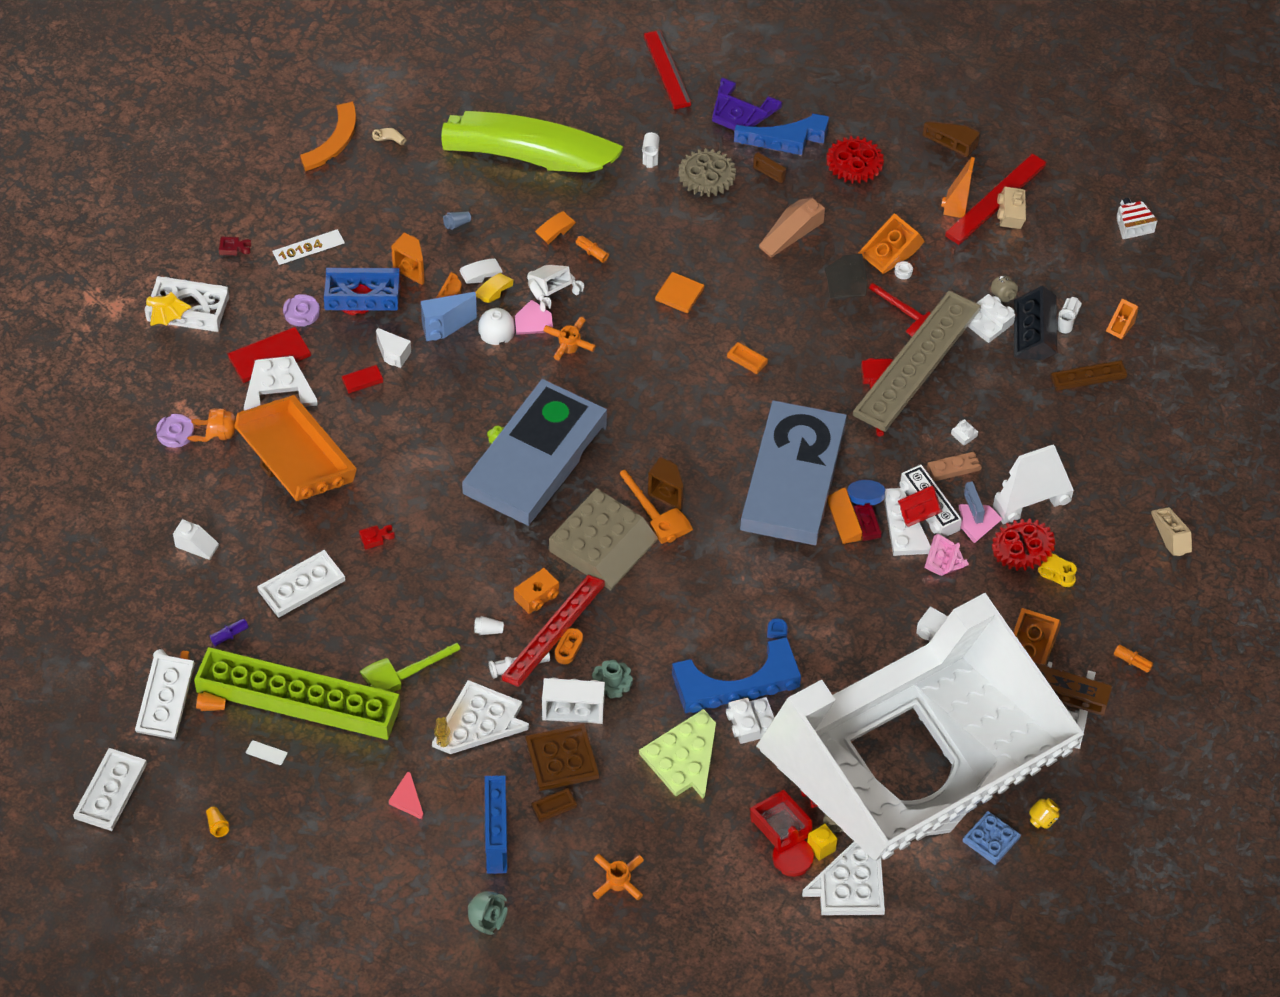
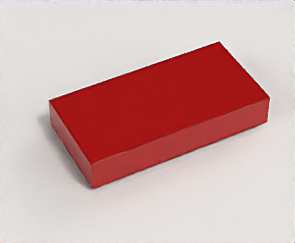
(362, 379)

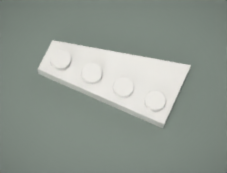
(903, 539)

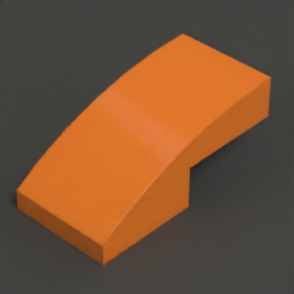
(554, 226)

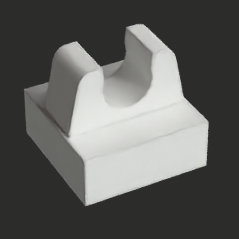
(964, 432)

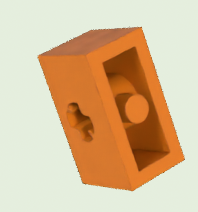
(536, 591)

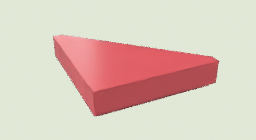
(406, 797)

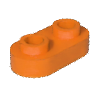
(568, 648)

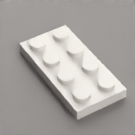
(301, 583)
(165, 696)
(110, 789)

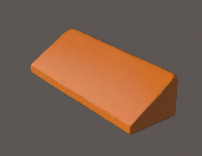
(844, 516)

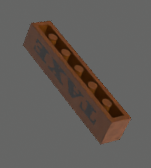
(1077, 690)

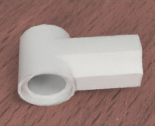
(650, 149)
(1068, 315)

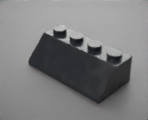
(1035, 325)

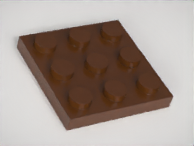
(562, 757)

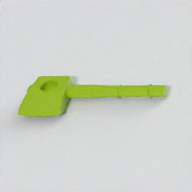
(384, 677)

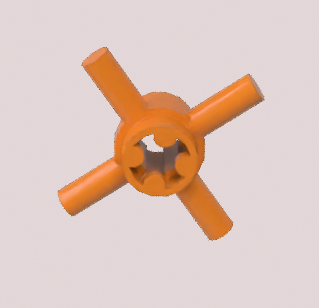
(569, 338)
(618, 876)

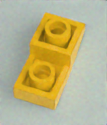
(492, 288)

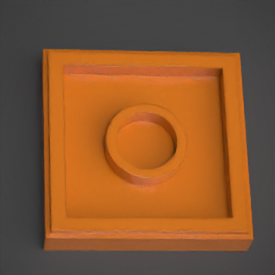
(679, 292)

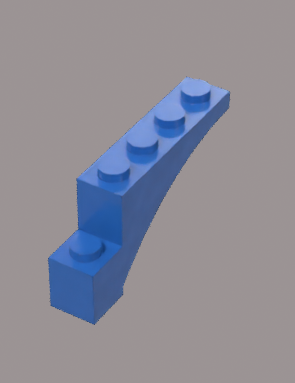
(787, 137)

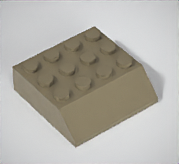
(602, 538)

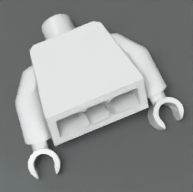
(549, 280)

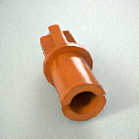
(592, 249)
(1133, 658)

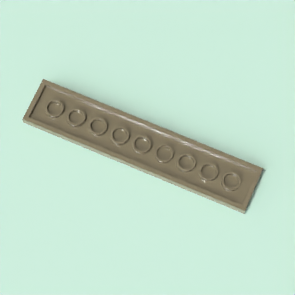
(916, 361)

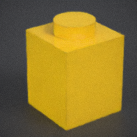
(822, 842)

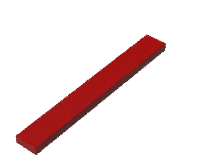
(988, 205)
(553, 630)

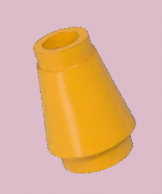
(217, 823)

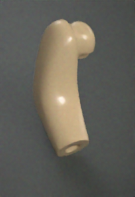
(388, 134)

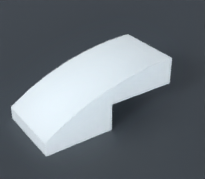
(478, 270)

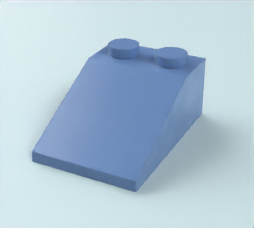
(447, 314)

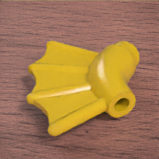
(166, 308)

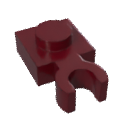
(232, 246)

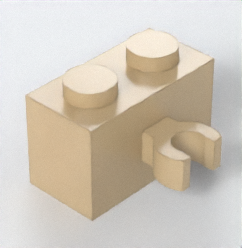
(1012, 207)

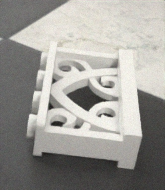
(201, 292)

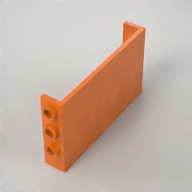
(295, 447)

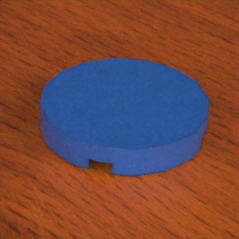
(866, 492)

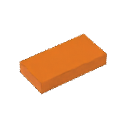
(747, 358)

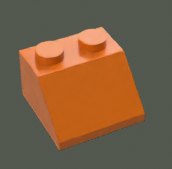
(408, 257)

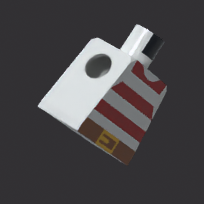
(1135, 219)

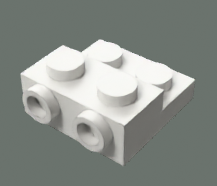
(992, 318)
(749, 718)

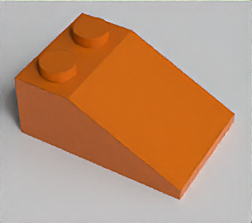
(891, 244)
(1037, 634)

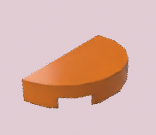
(451, 286)

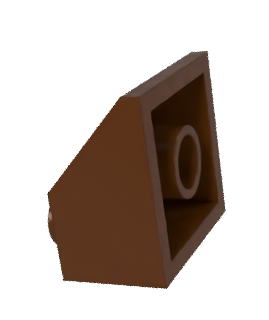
(666, 483)

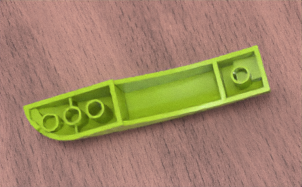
(529, 140)

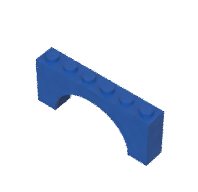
(703, 692)

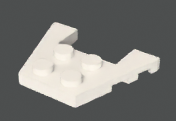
(278, 376)

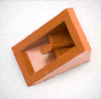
(1123, 319)

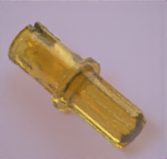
(442, 732)

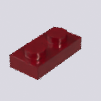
(867, 522)

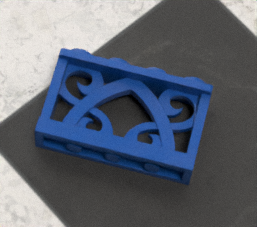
(374, 278)
(495, 824)

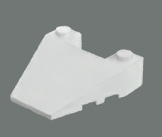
(1033, 479)

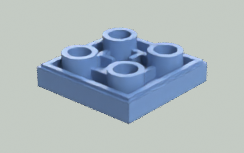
(991, 838)

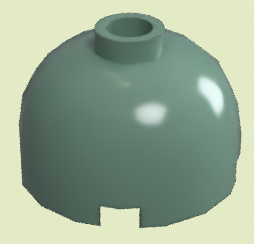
(487, 911)

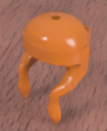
(219, 424)

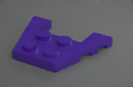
(733, 111)

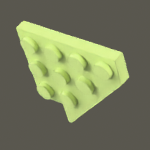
(683, 754)

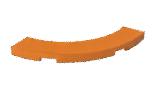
(336, 142)

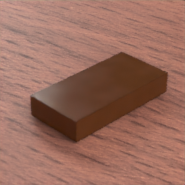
(769, 167)
(554, 805)

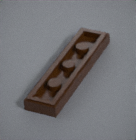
(1088, 375)

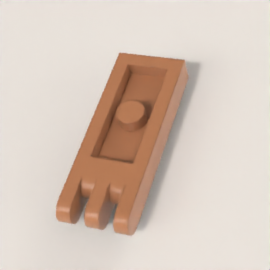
(953, 466)

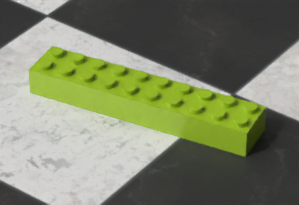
(298, 693)

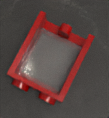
(781, 820)

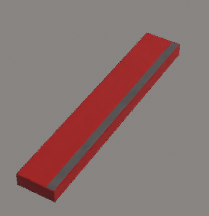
(667, 70)

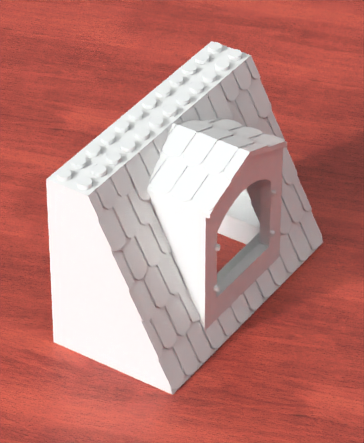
(975, 698)

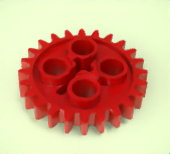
(855, 159)
(1036, 538)

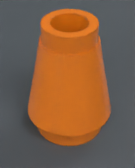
(210, 702)

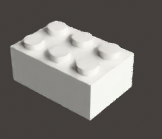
(573, 700)

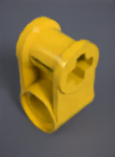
(1057, 569)

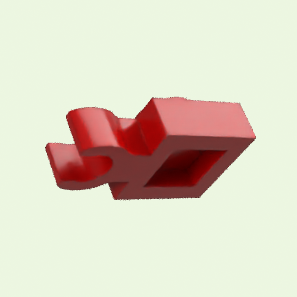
(374, 536)

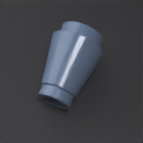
(456, 219)

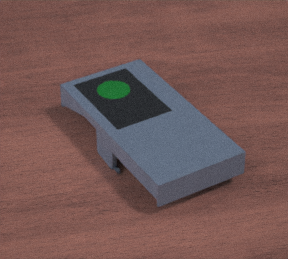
(535, 452)

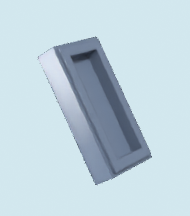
(974, 502)

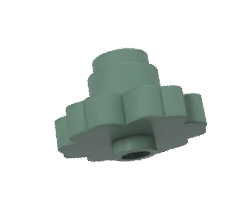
(616, 677)

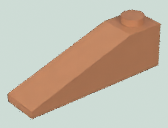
(792, 225)

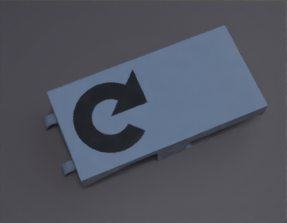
(793, 473)

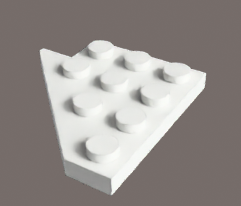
(481, 717)
(849, 885)

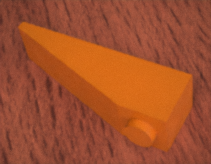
(958, 193)

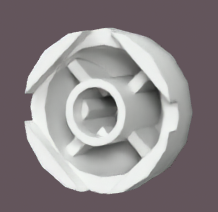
(496, 326)

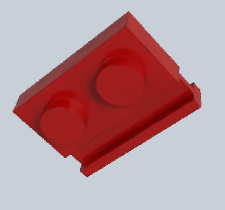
(920, 506)

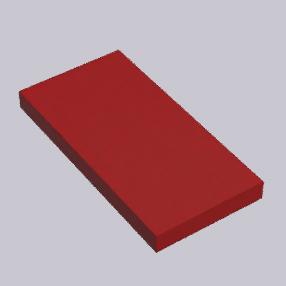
(279, 345)

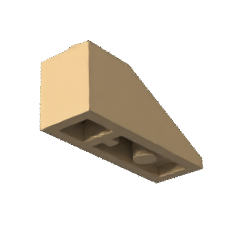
(1173, 531)

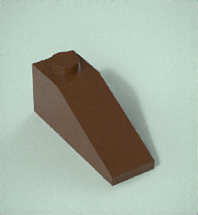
(953, 136)

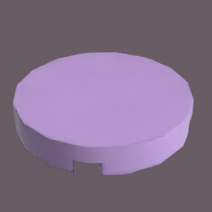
(301, 310)
(174, 430)

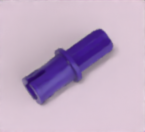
(228, 632)

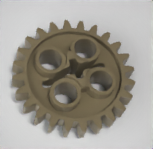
(707, 172)

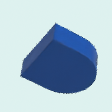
(777, 629)

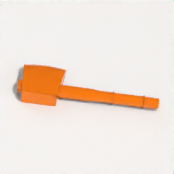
(665, 526)

